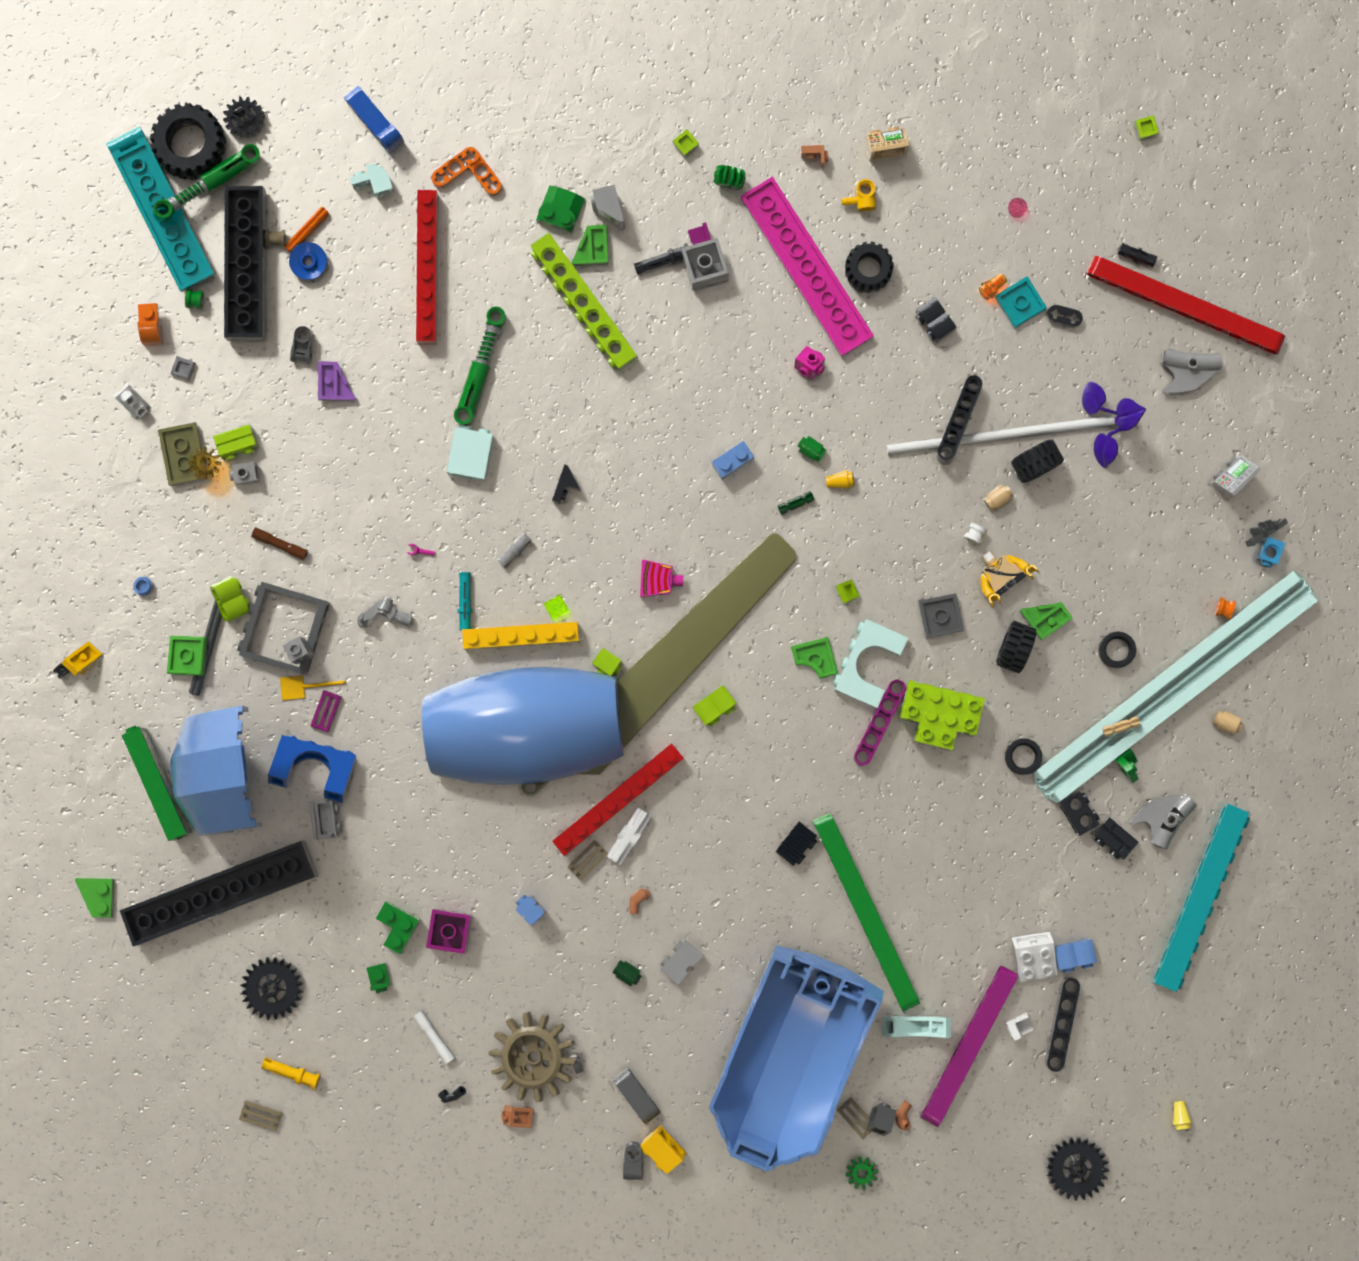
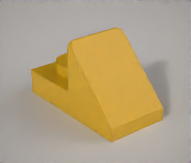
(82, 659)

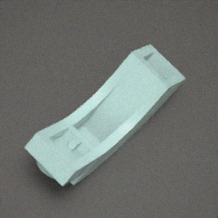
(916, 1026)

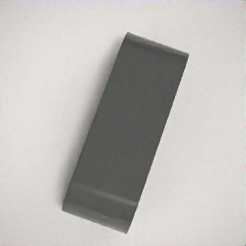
(636, 1096)

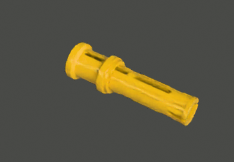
(300, 1075)

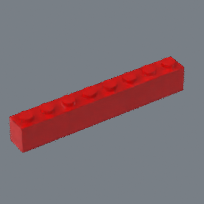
(427, 267)
(618, 799)

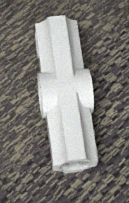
(629, 836)

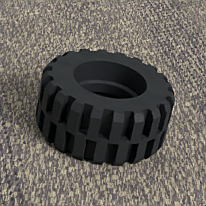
(177, 119)

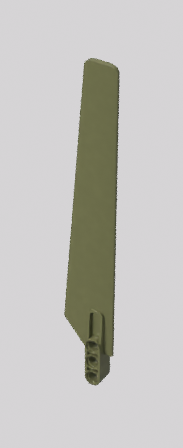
(693, 638)

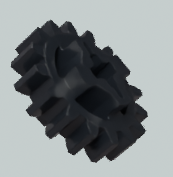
(235, 114)

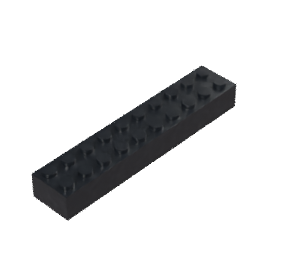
(218, 893)

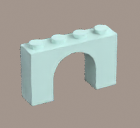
(869, 636)

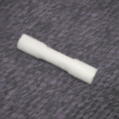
(426, 1026)

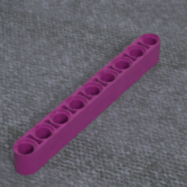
(969, 1046)

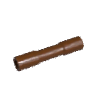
(290, 548)

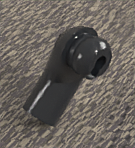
(454, 1095)

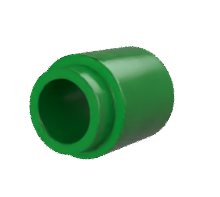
(811, 448)

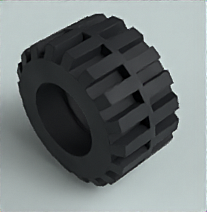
(869, 251)
(1037, 461)
(1016, 647)

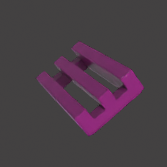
(332, 715)

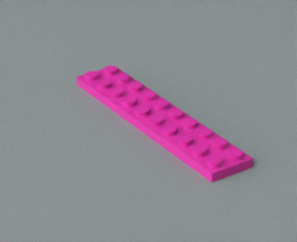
(807, 266)

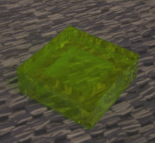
(556, 607)

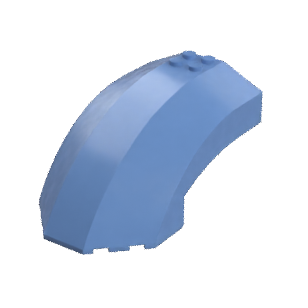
(212, 773)
(792, 1058)

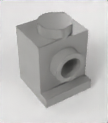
(251, 473)

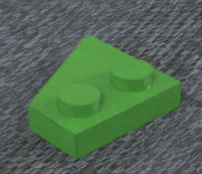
(592, 247)
(1046, 618)
(97, 895)

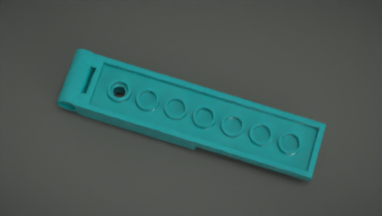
(148, 186)

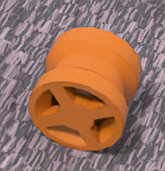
(1225, 608)

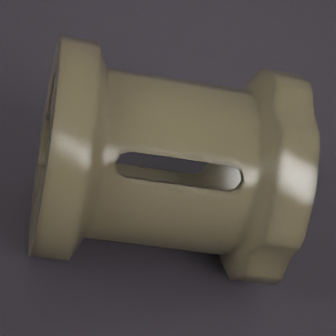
(275, 238)

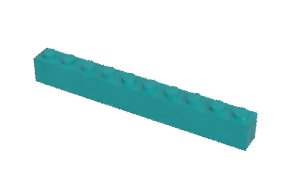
(1201, 897)

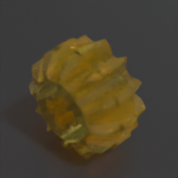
(205, 456)

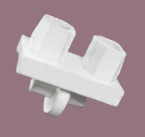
(132, 401)

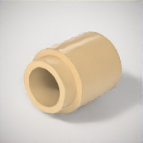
(998, 498)
(1228, 722)

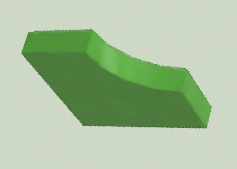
(816, 655)

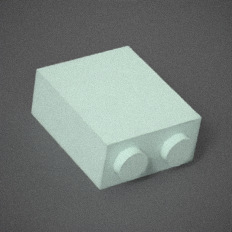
(470, 453)

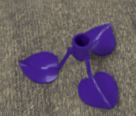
(1127, 417)

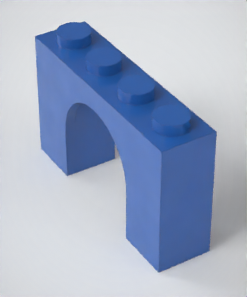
(293, 751)

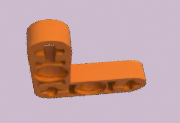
(471, 165)

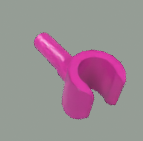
(420, 551)

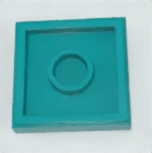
(1020, 302)

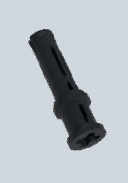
(671, 256)

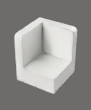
(1019, 1026)

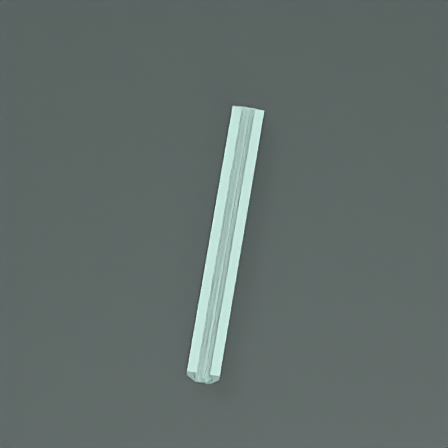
(1176, 686)

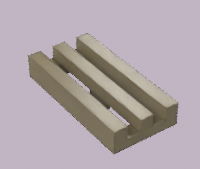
(599, 848)
(845, 1106)
(245, 1111)

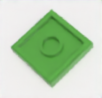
(187, 655)

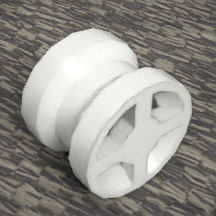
(975, 533)

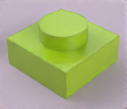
(1146, 127)
(685, 142)
(847, 591)

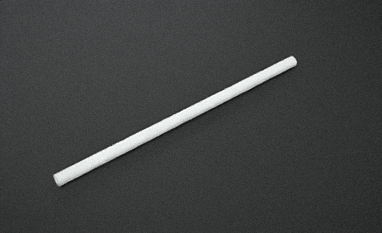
(1005, 434)

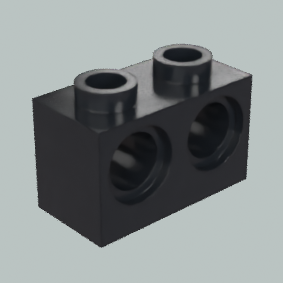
(1075, 816)

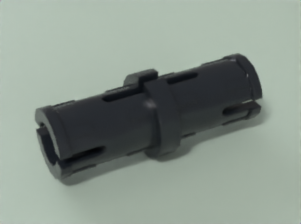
(1137, 254)

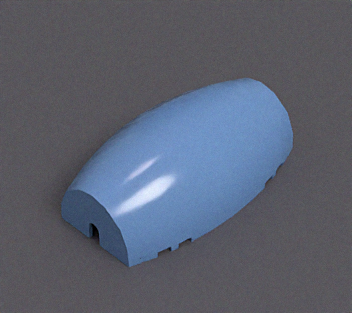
(522, 725)

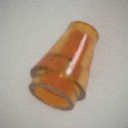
(992, 286)

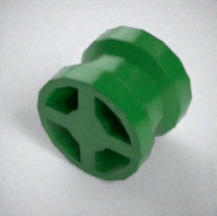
(194, 299)

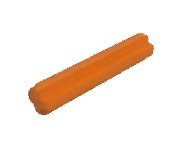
(307, 228)

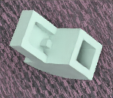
(377, 177)

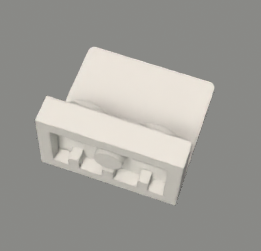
(1035, 956)

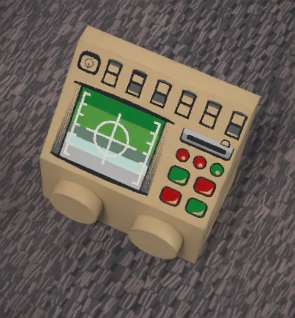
(887, 143)

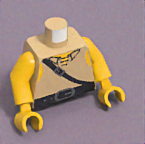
(1003, 575)

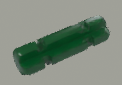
(796, 502)

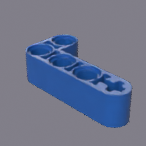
(374, 119)

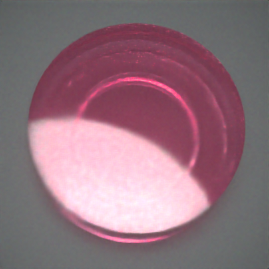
(1017, 207)

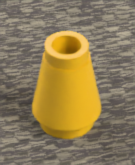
(841, 480)

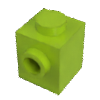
(607, 663)

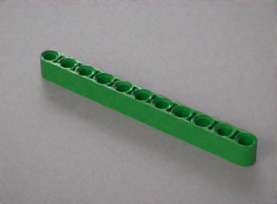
(866, 912)

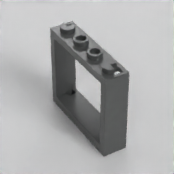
(313, 636)

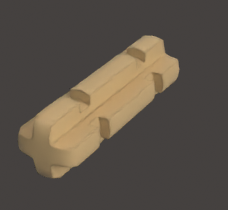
(1121, 726)

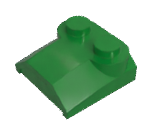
(560, 209)

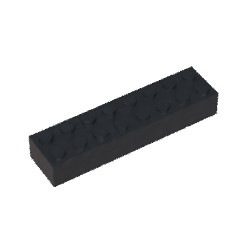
(245, 263)

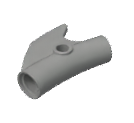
(1188, 377)
(1157, 814)

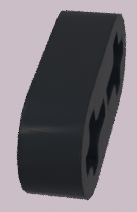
(1065, 311)

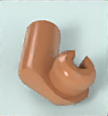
(636, 898)
(901, 1116)

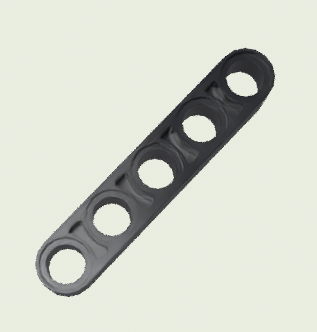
(959, 428)
(1065, 1033)

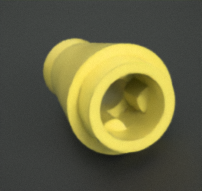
(1181, 1117)

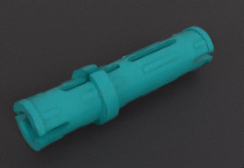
(464, 578)

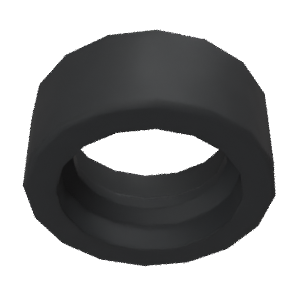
(1117, 635)
(1037, 751)

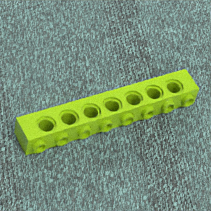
(548, 245)

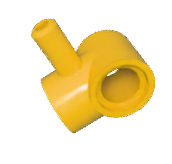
(864, 202)

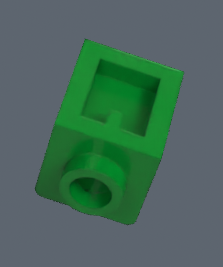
(1126, 764)
(379, 977)

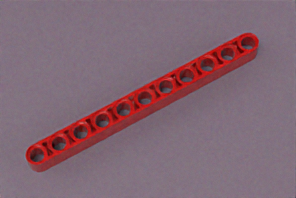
(1185, 305)

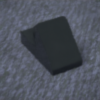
(566, 480)

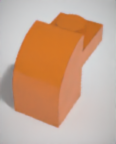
(148, 326)

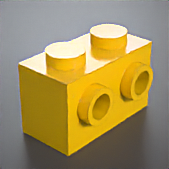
(663, 1149)

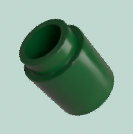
(627, 973)

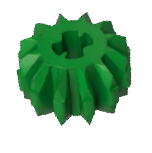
(729, 177)
(859, 1179)

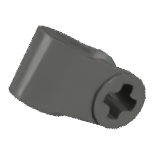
(302, 346)
(633, 1164)

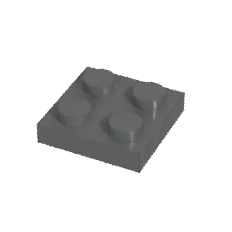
(940, 616)

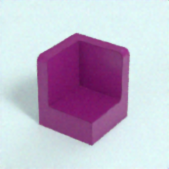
(699, 234)

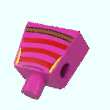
(658, 579)

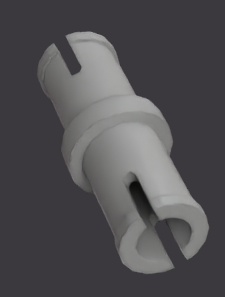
(514, 550)

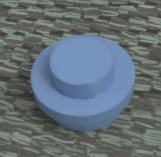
(143, 586)

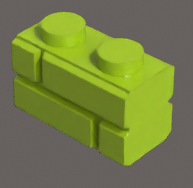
(236, 442)

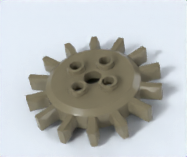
(515, 1060)

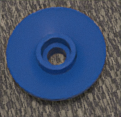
(301, 254)

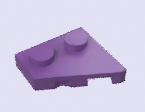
(332, 383)

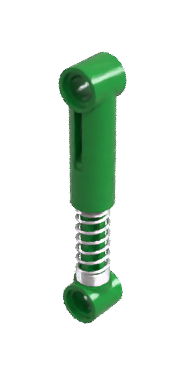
(208, 181)
(479, 368)

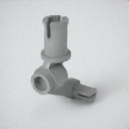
(385, 608)

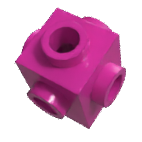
(810, 363)

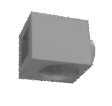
(298, 650)

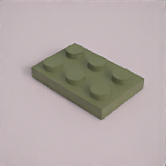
(176, 446)

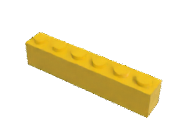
(520, 635)

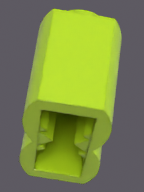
(229, 598)
(714, 706)

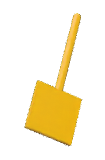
(293, 686)

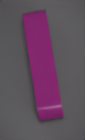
(882, 713)

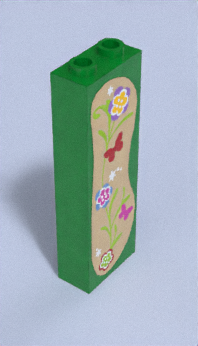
(156, 783)

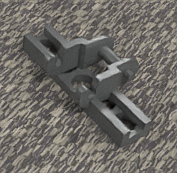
(1264, 530)

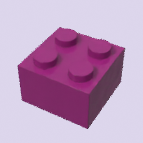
(449, 931)

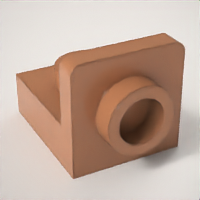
(813, 151)
(517, 1116)

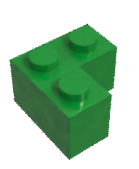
(402, 925)

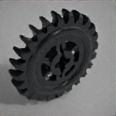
(260, 1003)
(1087, 1152)

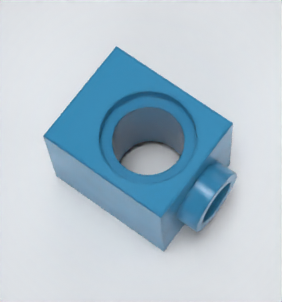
(1276, 545)

